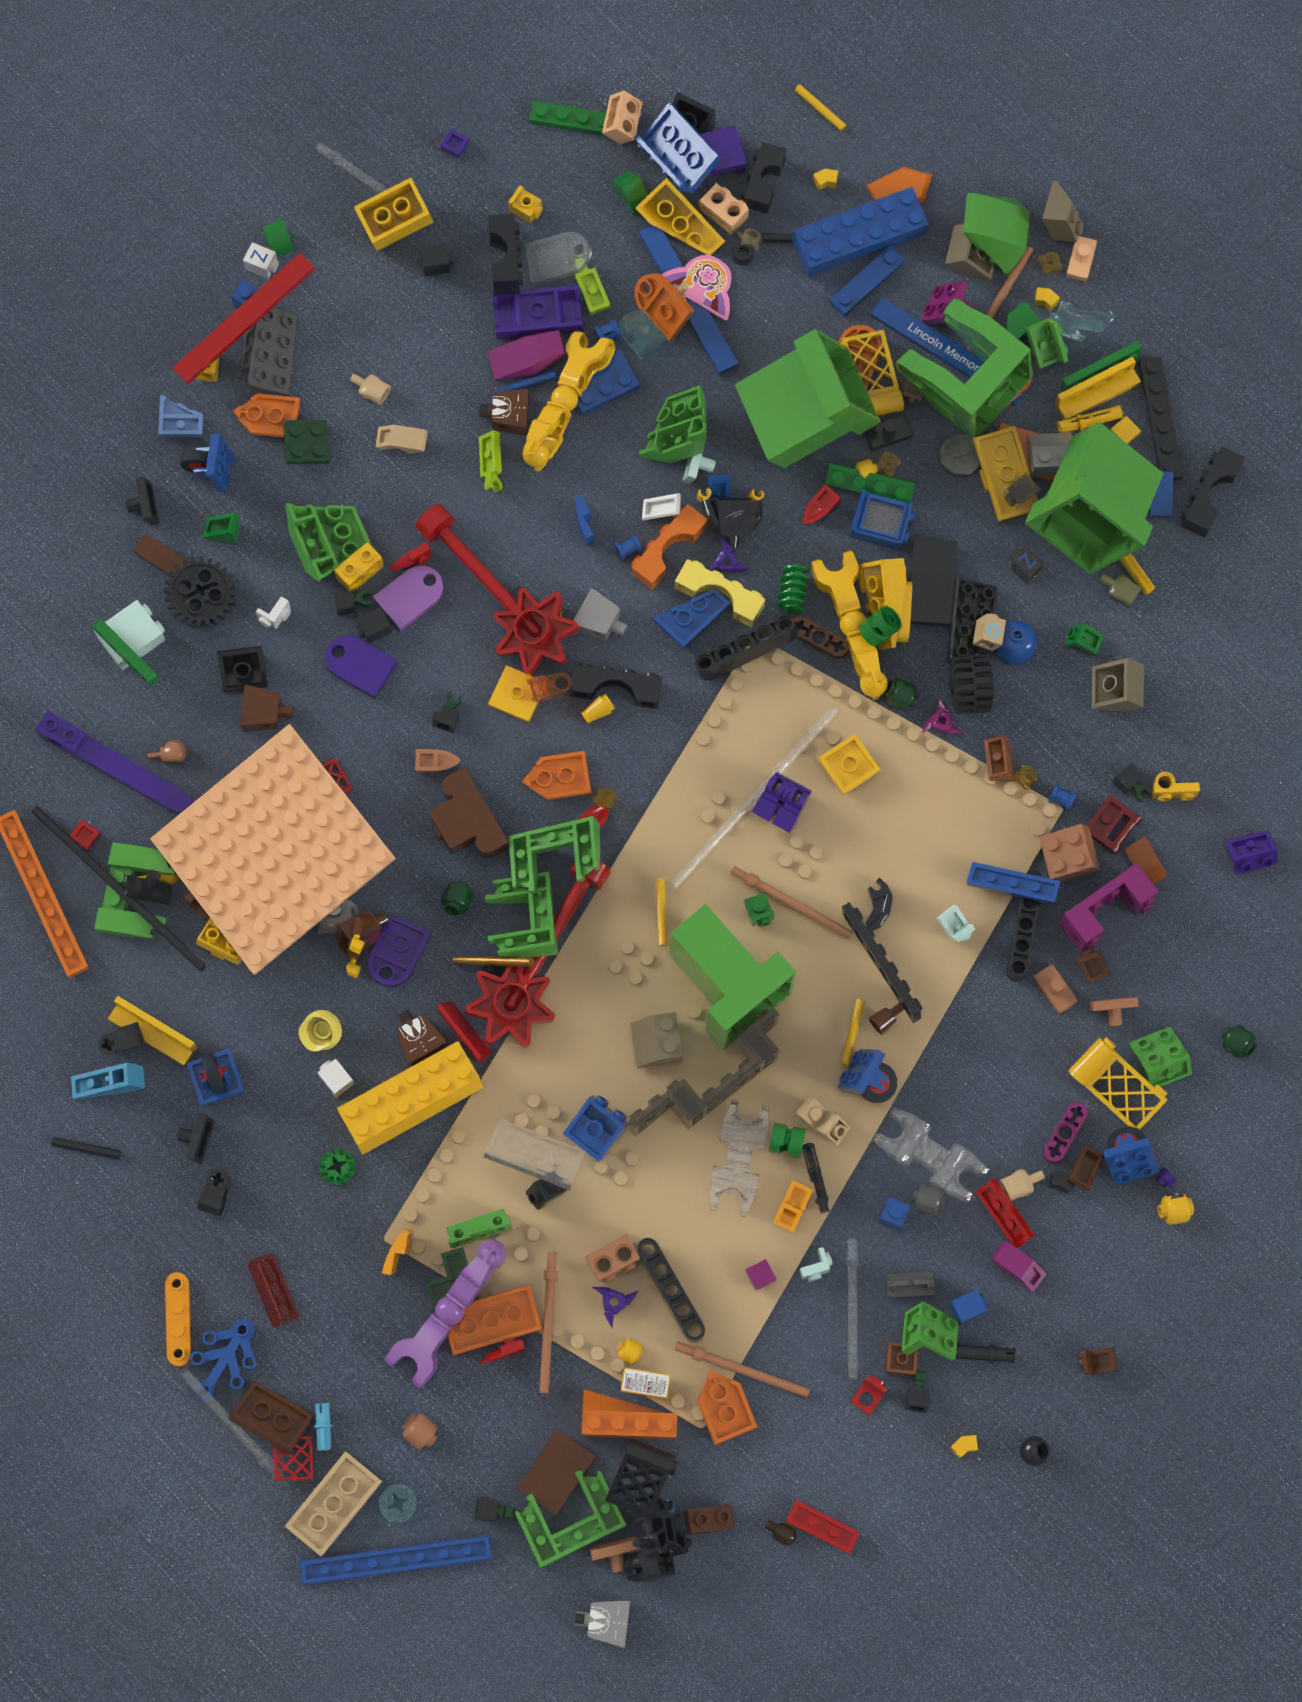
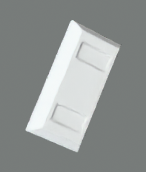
(661, 506)

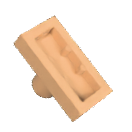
(1081, 258)

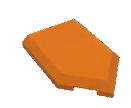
(900, 180)
(266, 412)
(560, 776)
(724, 1408)

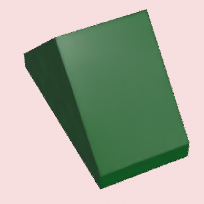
(630, 190)
(223, 528)

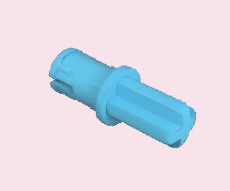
(323, 1426)

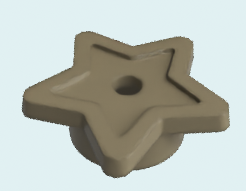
(750, 237)

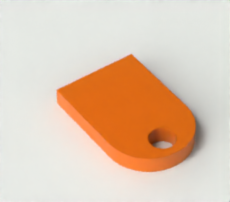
(663, 304)
(866, 354)

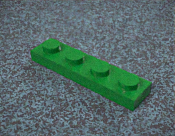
(567, 117)
(1132, 350)
(875, 483)

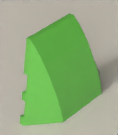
(997, 227)
(679, 429)
(325, 536)

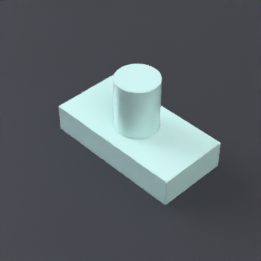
(693, 464)

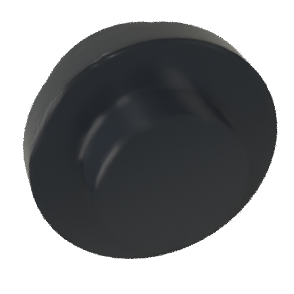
(742, 255)

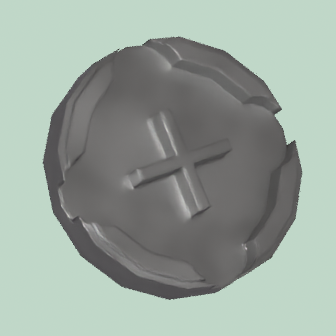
(959, 456)

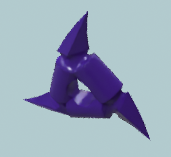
(727, 552)
(611, 1310)

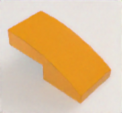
(793, 1206)
(402, 1246)

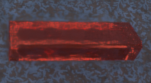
(273, 1290)

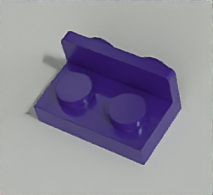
(1252, 852)

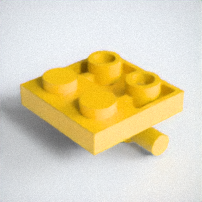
(215, 942)

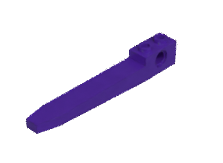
(111, 763)

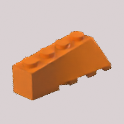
(617, 1418)

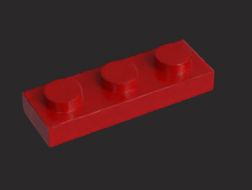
(1005, 1213)
(822, 1527)

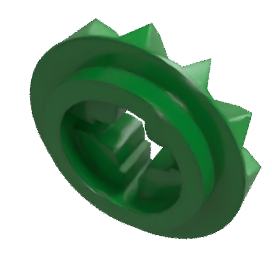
(347, 1170)

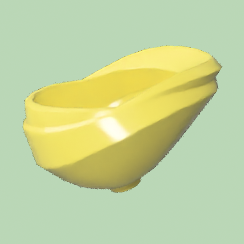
(320, 1031)

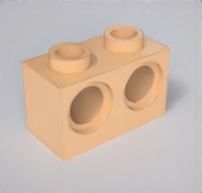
(622, 117)
(720, 212)

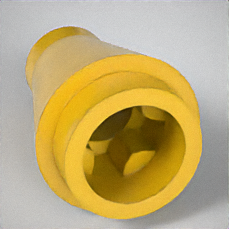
(598, 708)

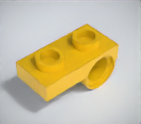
(1184, 791)

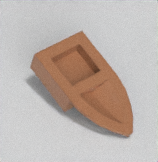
(434, 760)

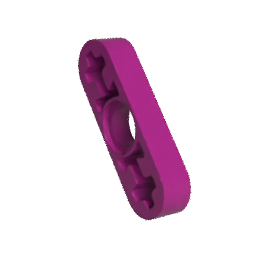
(1078, 1121)

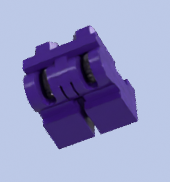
(784, 799)

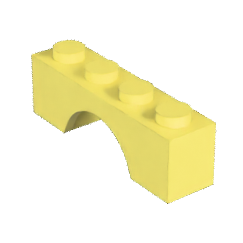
(697, 579)

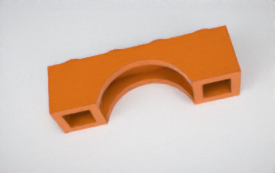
(685, 527)

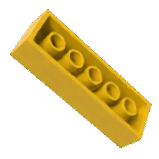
(410, 1097)

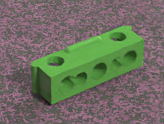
(478, 1228)

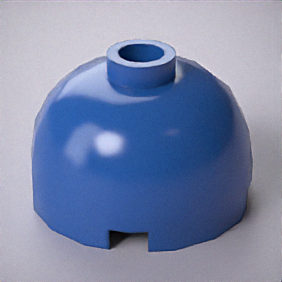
(1018, 643)

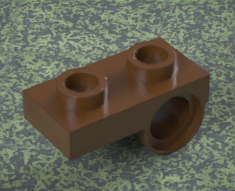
(709, 1519)

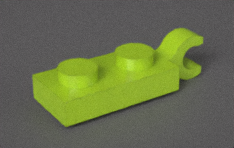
(592, 290)
(490, 460)

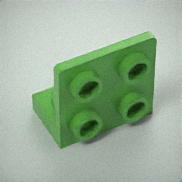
(1162, 1057)
(930, 1329)

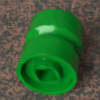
(880, 626)
(787, 1140)

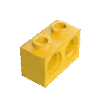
(359, 568)

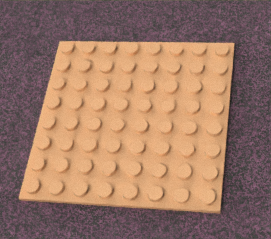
(272, 849)

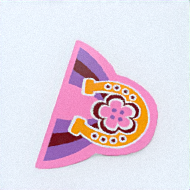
(707, 282)

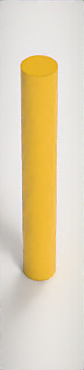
(820, 107)
(661, 912)
(852, 1033)

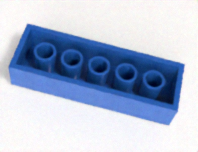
(860, 231)

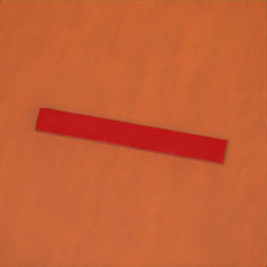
(243, 318)

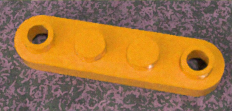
(178, 1319)

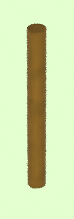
(493, 961)

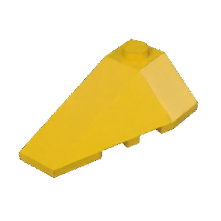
(675, 215)
(884, 586)

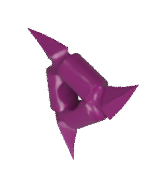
(941, 713)

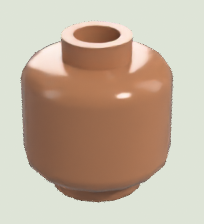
(419, 1431)

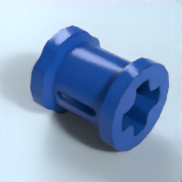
(607, 331)
(628, 547)
(1062, 797)

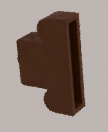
(466, 818)

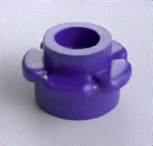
(1165, 1178)

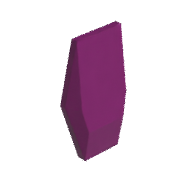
(526, 355)

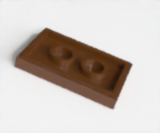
(271, 1417)
(553, 1473)

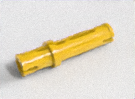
(1081, 422)

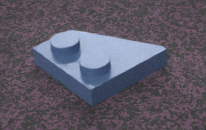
(178, 420)

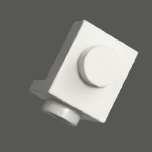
(280, 612)

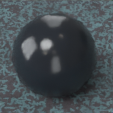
(1034, 1450)

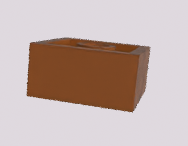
(899, 1362)

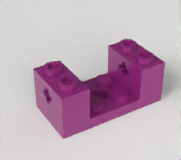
(1131, 886)

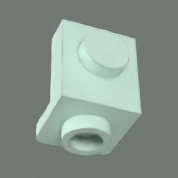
(955, 924)
(814, 1271)

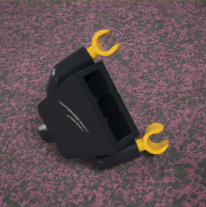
(732, 515)

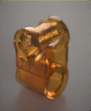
(544, 686)

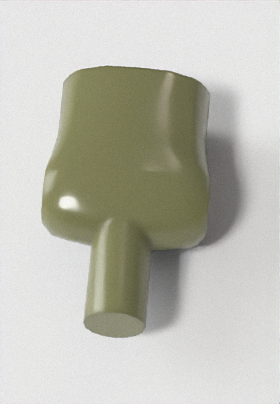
(1122, 589)

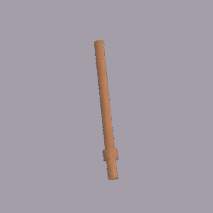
(1007, 285)
(753, 881)
(550, 1276)
(699, 1353)

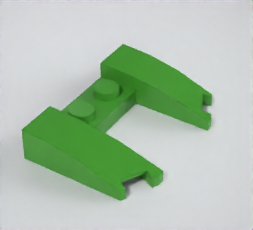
(525, 846)
(113, 916)
(541, 938)
(553, 1547)

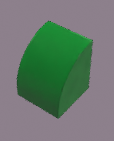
(278, 237)

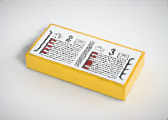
(645, 1383)

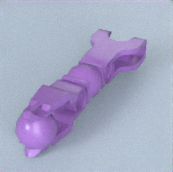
(448, 1312)

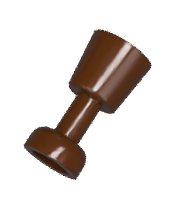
(885, 1018)

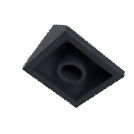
(696, 113)
(242, 668)

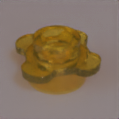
(1050, 257)
(892, 459)
(1026, 776)
(605, 798)

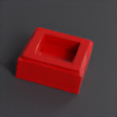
(85, 835)

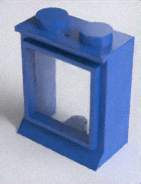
(882, 520)

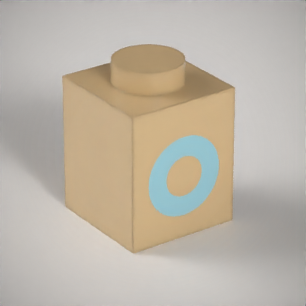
(989, 632)

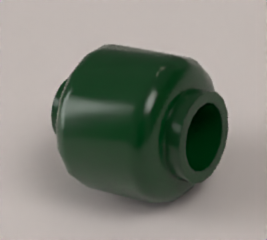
(901, 694)
(457, 898)
(1239, 1041)

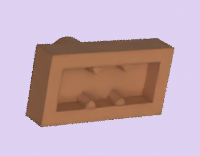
(1055, 989)
(1114, 1007)
(614, 1551)

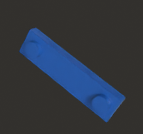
(867, 281)
(1013, 883)

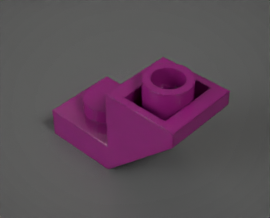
(1018, 1264)

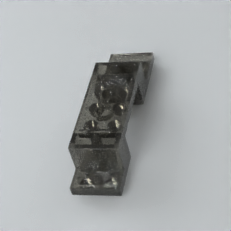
(687, 1104)

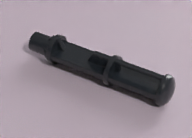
(816, 1176)

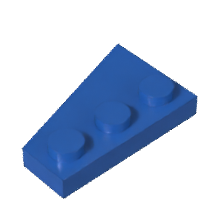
(608, 384)
(690, 619)

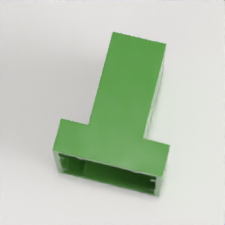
(807, 399)
(1097, 500)
(728, 974)

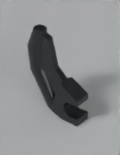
(881, 903)

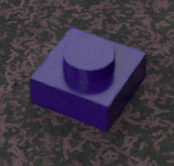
(454, 143)

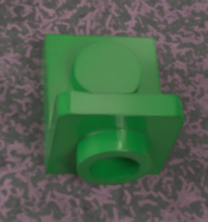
(1084, 638)
(759, 910)

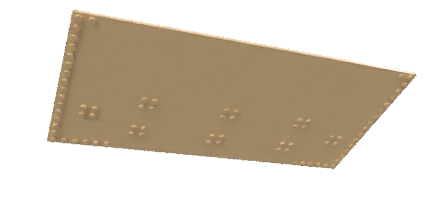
(908, 825)

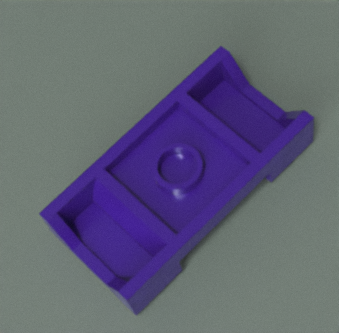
(538, 311)

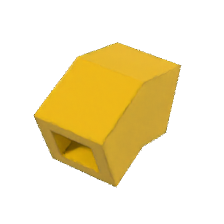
(825, 178)
(1046, 298)
(964, 1444)

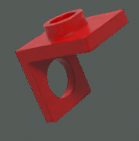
(875, 1388)

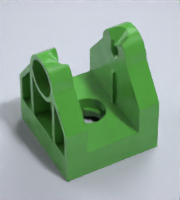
(990, 389)

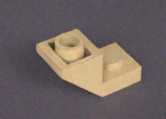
(404, 438)
(822, 1121)

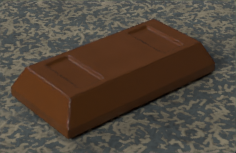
(1086, 1167)

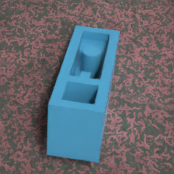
(108, 1081)

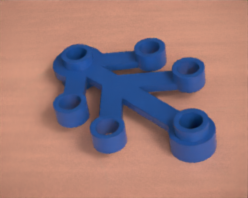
(227, 1354)

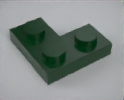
(454, 1263)

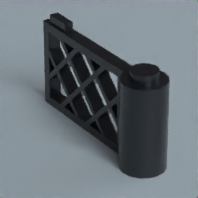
(648, 1461)

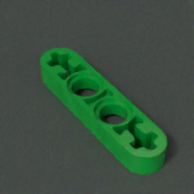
(125, 652)

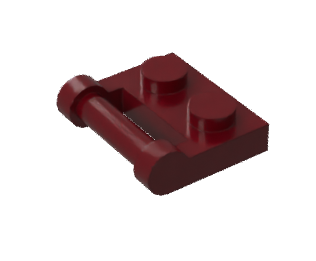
(1106, 820)

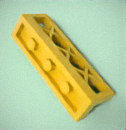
(1097, 389)
(154, 1032)

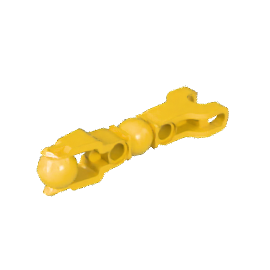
(547, 431)
(847, 606)

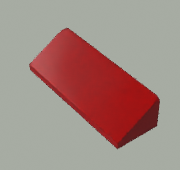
(464, 1031)

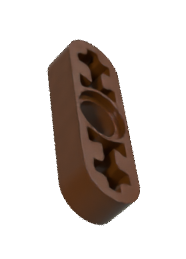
(836, 640)

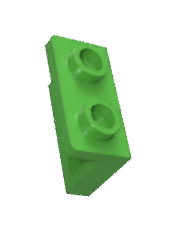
(1047, 343)

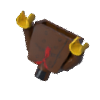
(357, 935)

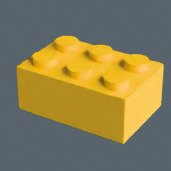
(393, 214)

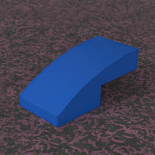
(583, 517)

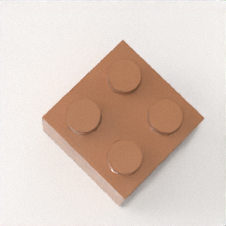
(1069, 853)

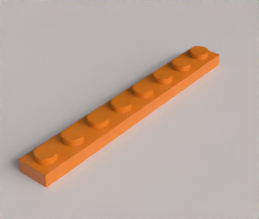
(42, 894)

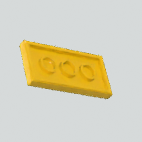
(1002, 465)

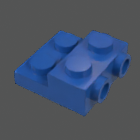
(596, 1127)

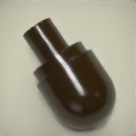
(782, 1532)

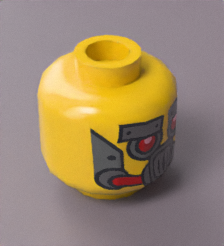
(1176, 1208)

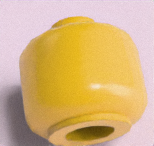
(866, 467)
(629, 1350)

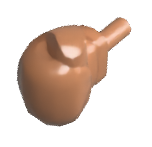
(172, 752)

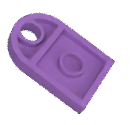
(409, 597)

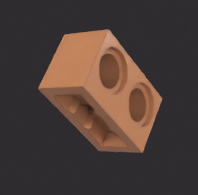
(609, 1253)

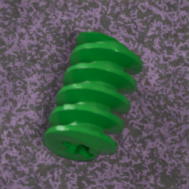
(791, 589)

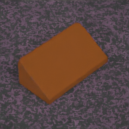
(999, 759)
(1145, 857)

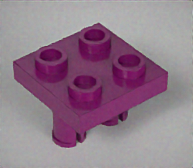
(941, 297)

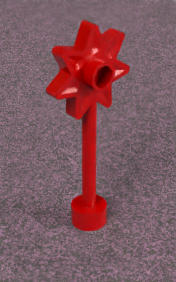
(532, 627)
(513, 1000)

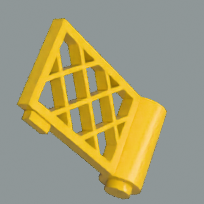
(884, 399)
(1094, 1064)

